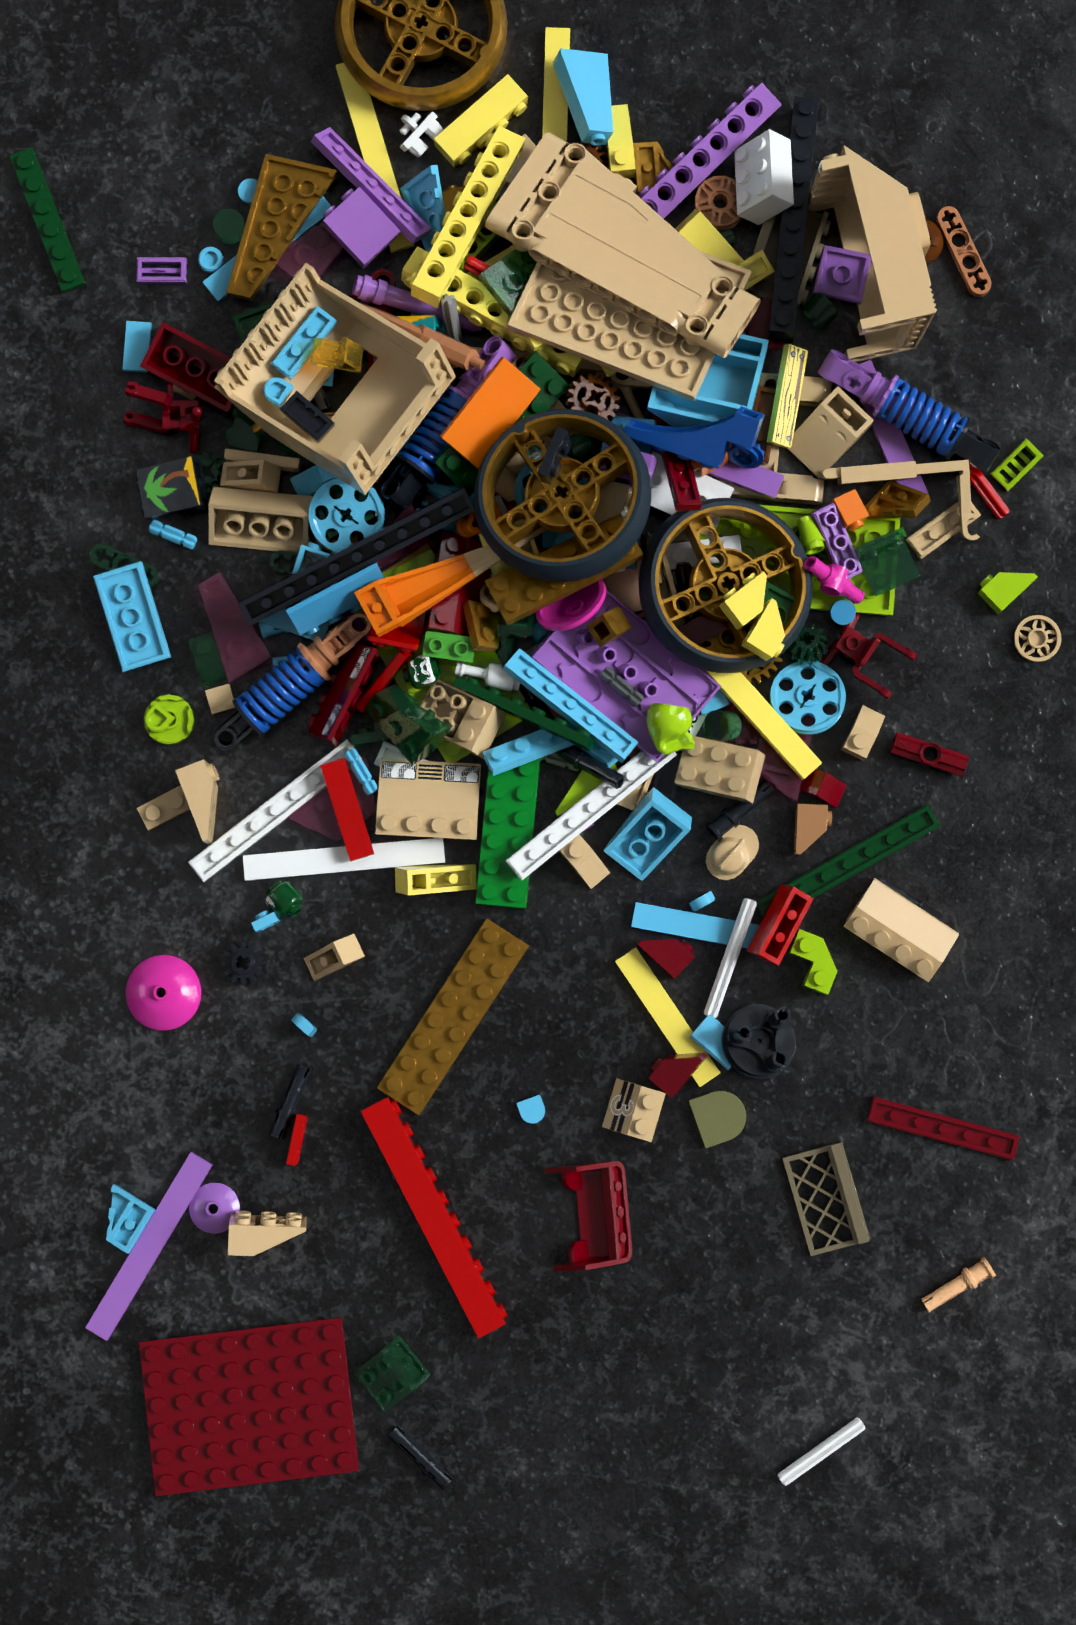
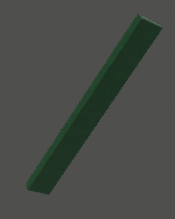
(861, 856)

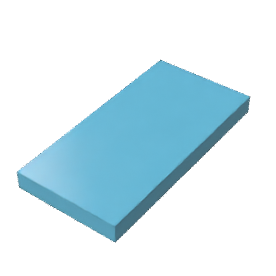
(132, 616)

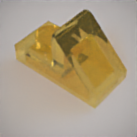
(338, 355)

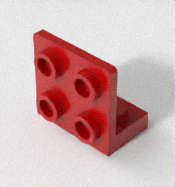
(405, 638)

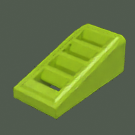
(1001, 479)

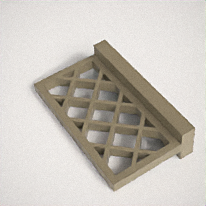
(848, 1193)

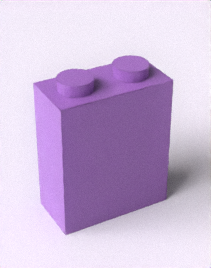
(360, 226)

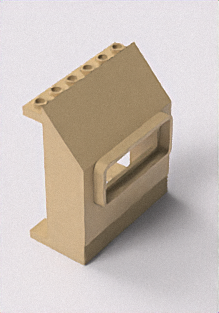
(888, 223)
(378, 411)

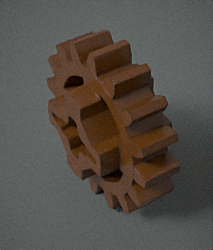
(593, 390)

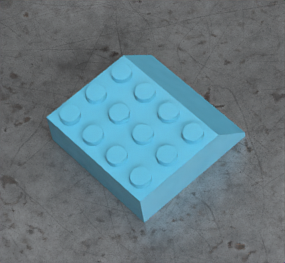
(725, 389)

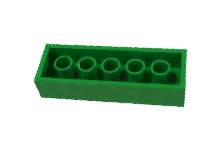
(506, 829)

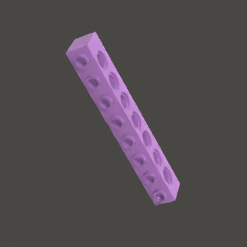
(764, 105)

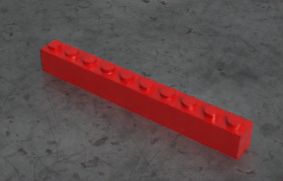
(433, 1216)

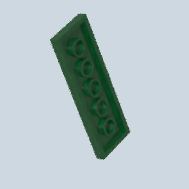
(552, 388)

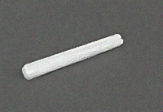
(730, 957)

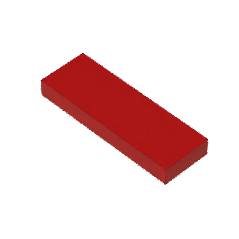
(385, 678)

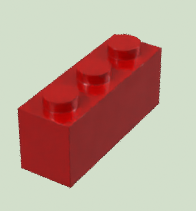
(780, 924)

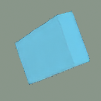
(136, 345)

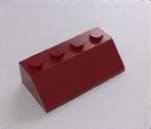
(187, 364)

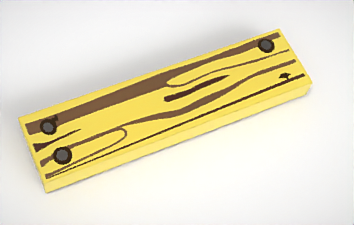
(787, 396)

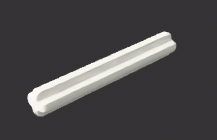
(821, 1451)

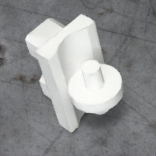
(413, 142)

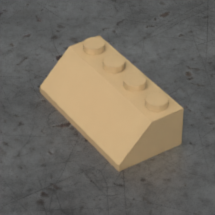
(258, 519)
(901, 930)

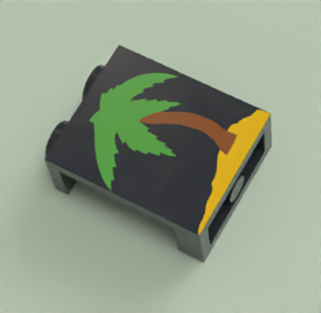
(171, 487)

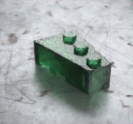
(406, 723)

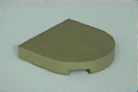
(718, 1117)

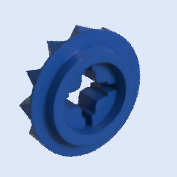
(744, 459)

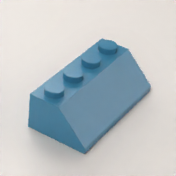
(331, 601)

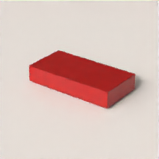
(297, 1139)

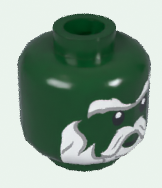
(421, 671)
(284, 899)

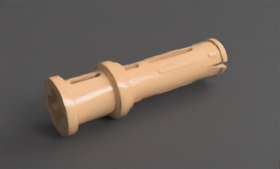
(968, 1279)

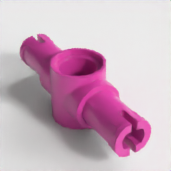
(834, 580)

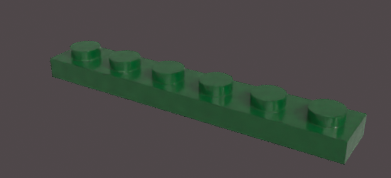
(47, 220)
(534, 716)

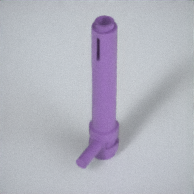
(380, 293)

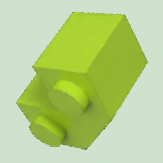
(822, 968)

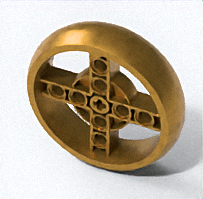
(388, 84)

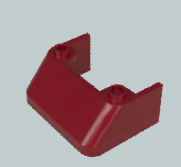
(601, 1214)

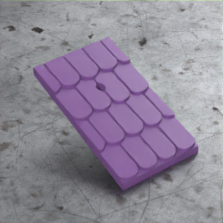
(636, 658)

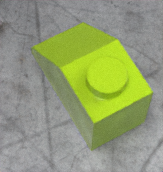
(1004, 588)

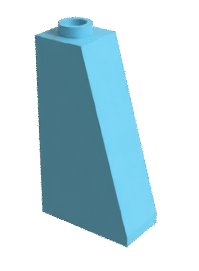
(587, 92)

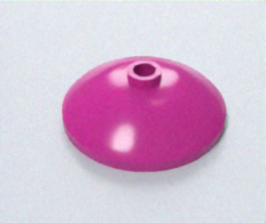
(573, 609)
(181, 995)

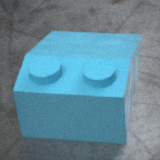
(648, 834)

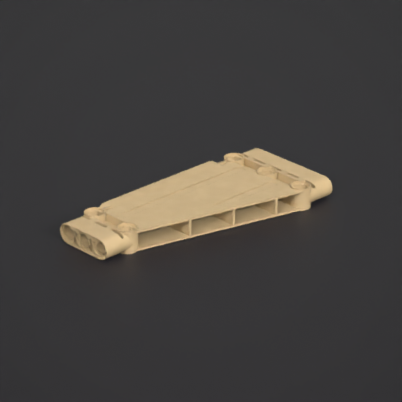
(618, 246)

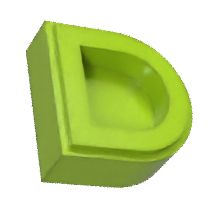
(157, 718)

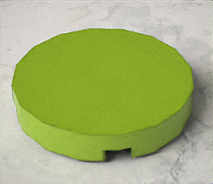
(183, 722)

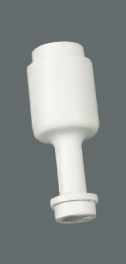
(493, 675)

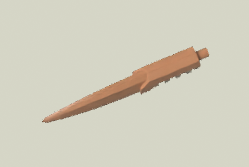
(455, 351)

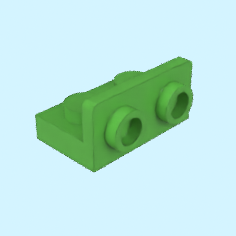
(448, 646)

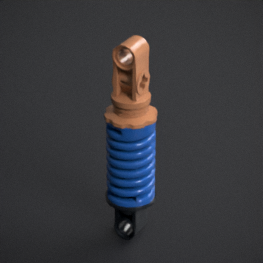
(290, 683)

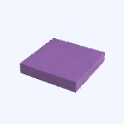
(842, 274)

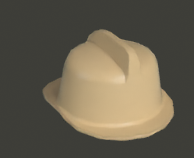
(732, 853)

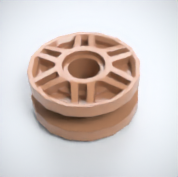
(714, 189)

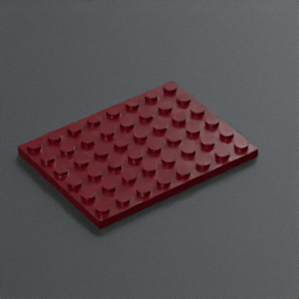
(248, 1406)

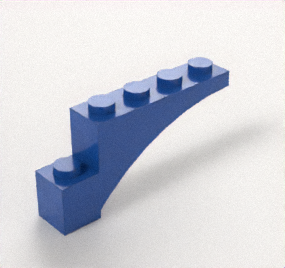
(702, 442)

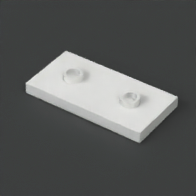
(661, 494)

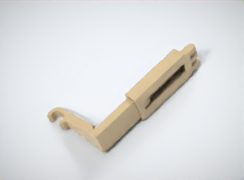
(910, 470)

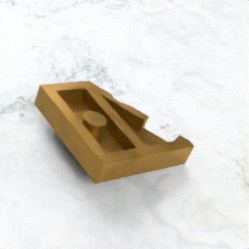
(649, 164)
(897, 502)
(482, 626)

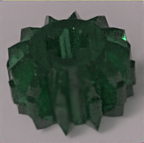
(808, 645)

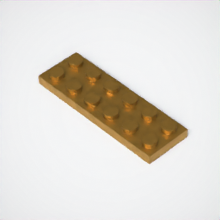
(523, 595)

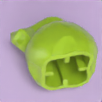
(670, 727)

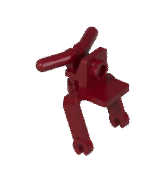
(175, 415)
(859, 649)

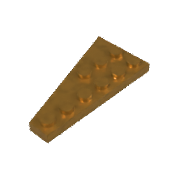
(280, 206)

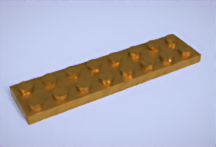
(452, 1016)

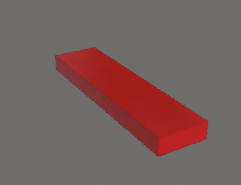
(347, 809)

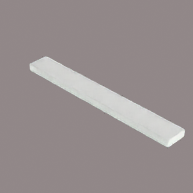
(583, 815)
(265, 817)
(337, 859)

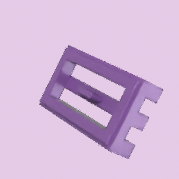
(161, 280)

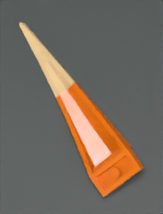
(407, 595)

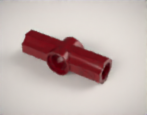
(945, 759)

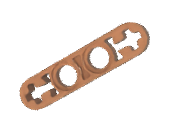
(966, 250)

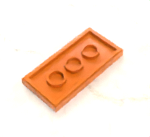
(490, 411)

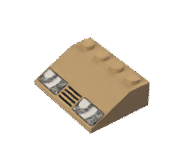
(428, 799)

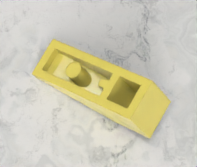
(620, 144)
(706, 238)
(435, 878)

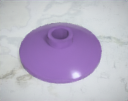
(216, 1194)

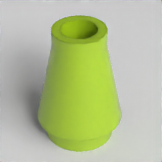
(810, 536)

